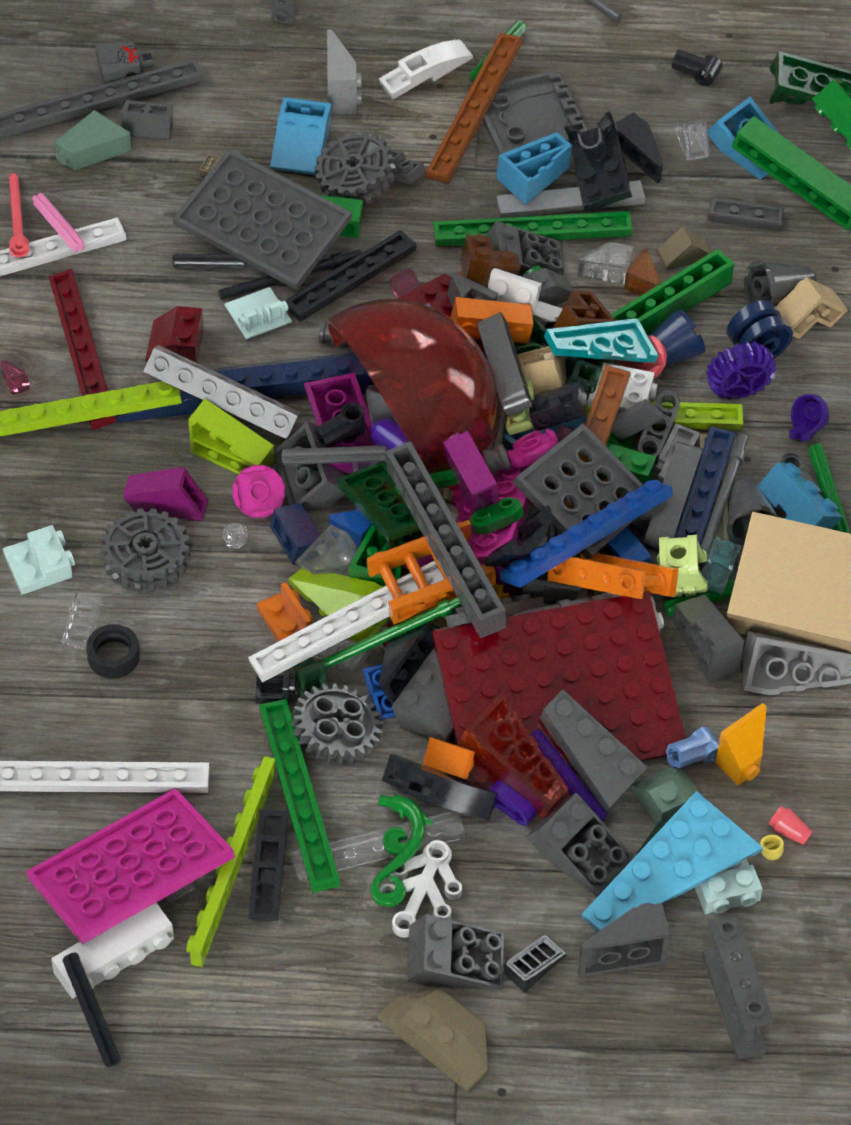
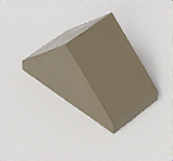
(682, 249)

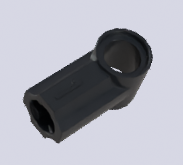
(703, 69)
(347, 424)

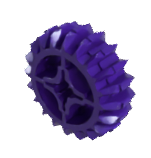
(741, 370)

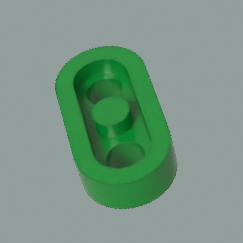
(496, 516)

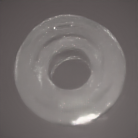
(235, 541)

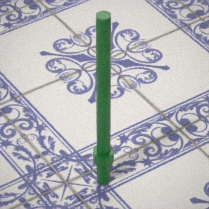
(443, 608)

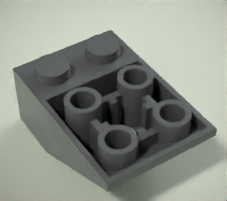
(530, 247)
(580, 844)
(454, 954)

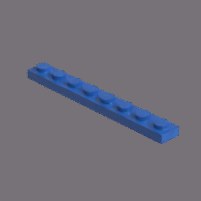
(585, 533)

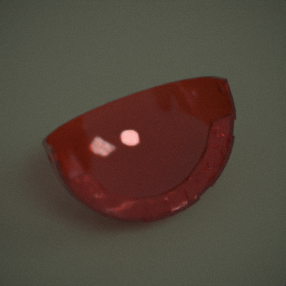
(424, 371)

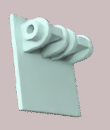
(258, 313)

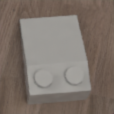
(341, 78)

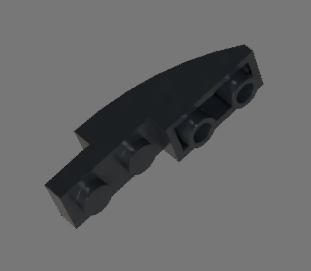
(439, 788)

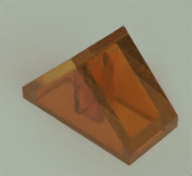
(641, 275)

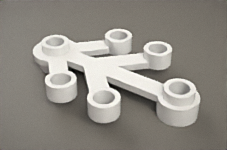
(425, 884)

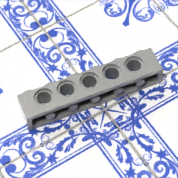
(221, 391)

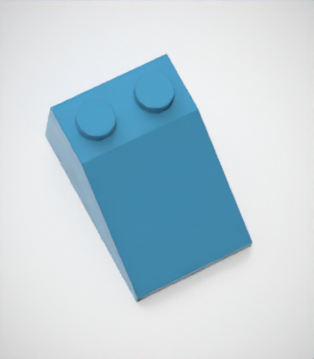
(726, 128)

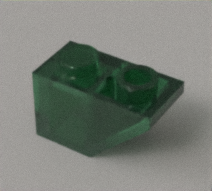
(586, 370)

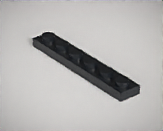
(350, 275)

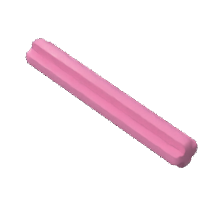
(58, 222)

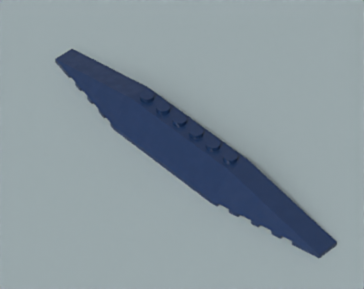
(270, 379)

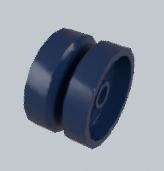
(760, 324)

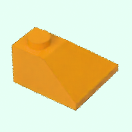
(742, 746)

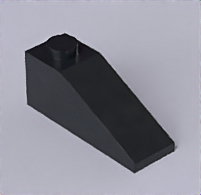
(639, 145)
(403, 659)

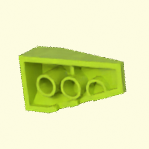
(335, 592)

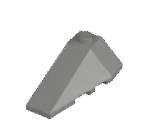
(784, 665)

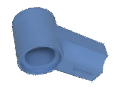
(698, 747)

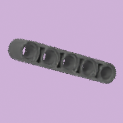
(505, 364)
(680, 477)

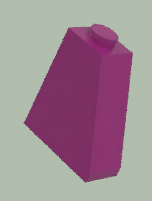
(471, 471)
(167, 491)

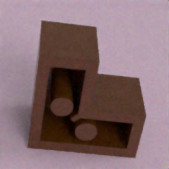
(480, 259)
(582, 309)

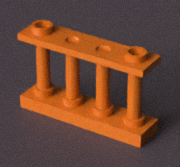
(616, 575)
(409, 605)

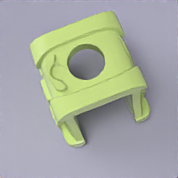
(685, 555)

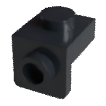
(275, 688)

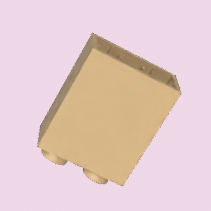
(794, 583)

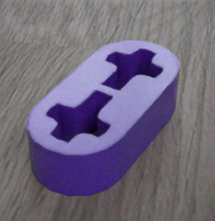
(513, 804)

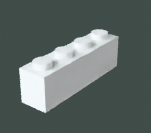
(118, 947)

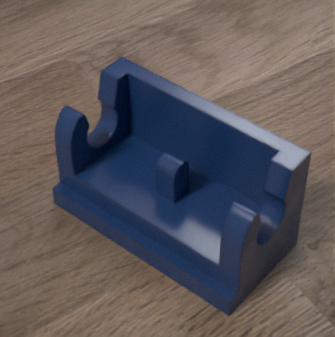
(293, 530)

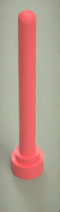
(18, 243)

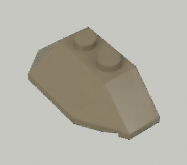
(441, 1033)

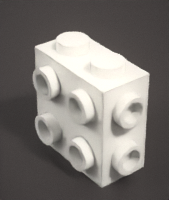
(638, 388)

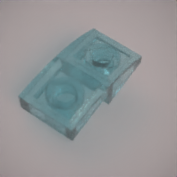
(720, 564)

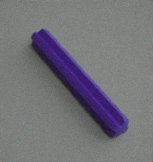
(567, 774)

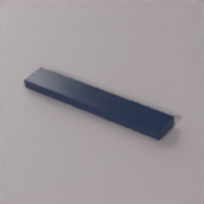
(705, 483)

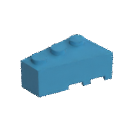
(534, 166)
(798, 497)

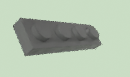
(521, 604)

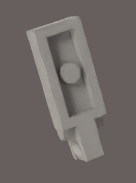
(679, 434)

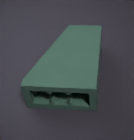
(92, 142)

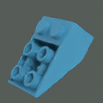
(300, 135)

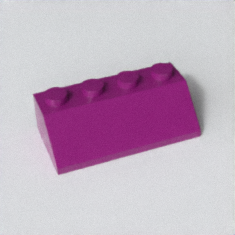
(326, 402)

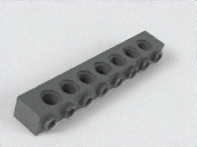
(446, 540)

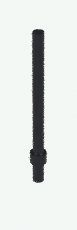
(335, 261)

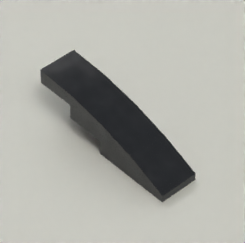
(268, 865)

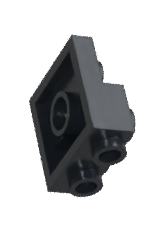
(559, 405)

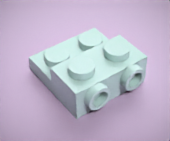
(39, 560)
(730, 889)

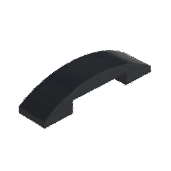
(533, 530)

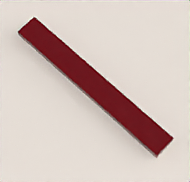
(79, 339)

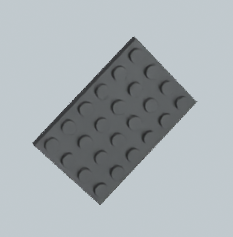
(262, 218)

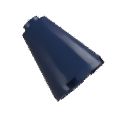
(679, 338)

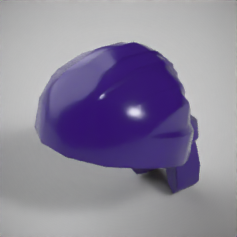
(808, 416)

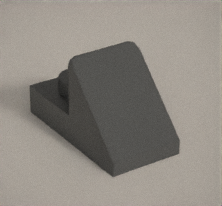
(465, 288)

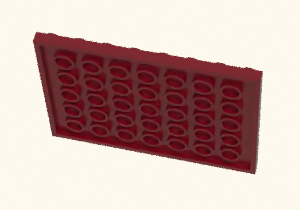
(596, 651)

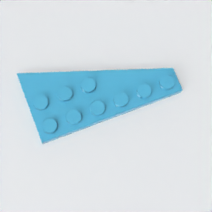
(678, 858)

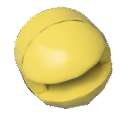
(772, 847)

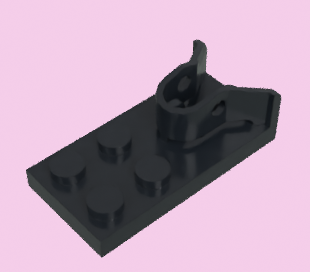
(599, 164)

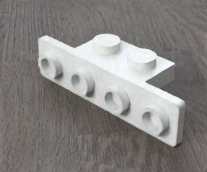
(522, 291)

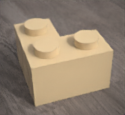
(810, 304)

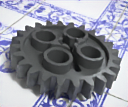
(337, 723)

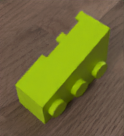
(226, 441)

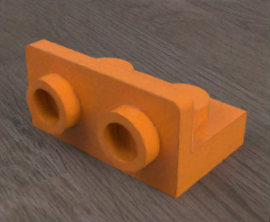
(284, 613)

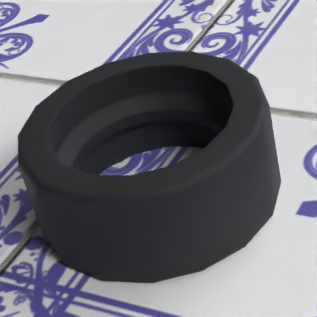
(108, 634)

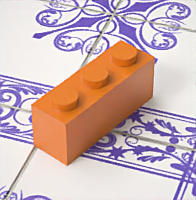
(470, 311)

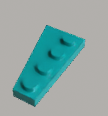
(606, 340)

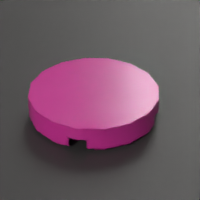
(531, 448)
(258, 491)

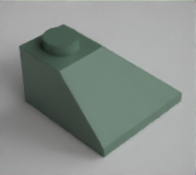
(664, 792)

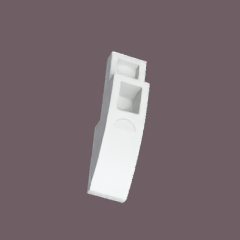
(424, 64)

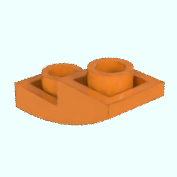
(449, 758)

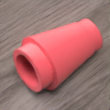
(790, 825)

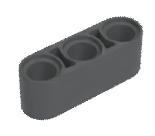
(655, 439)

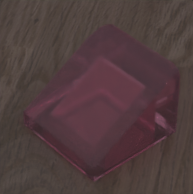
(404, 282)
(14, 378)

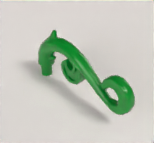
(403, 852)

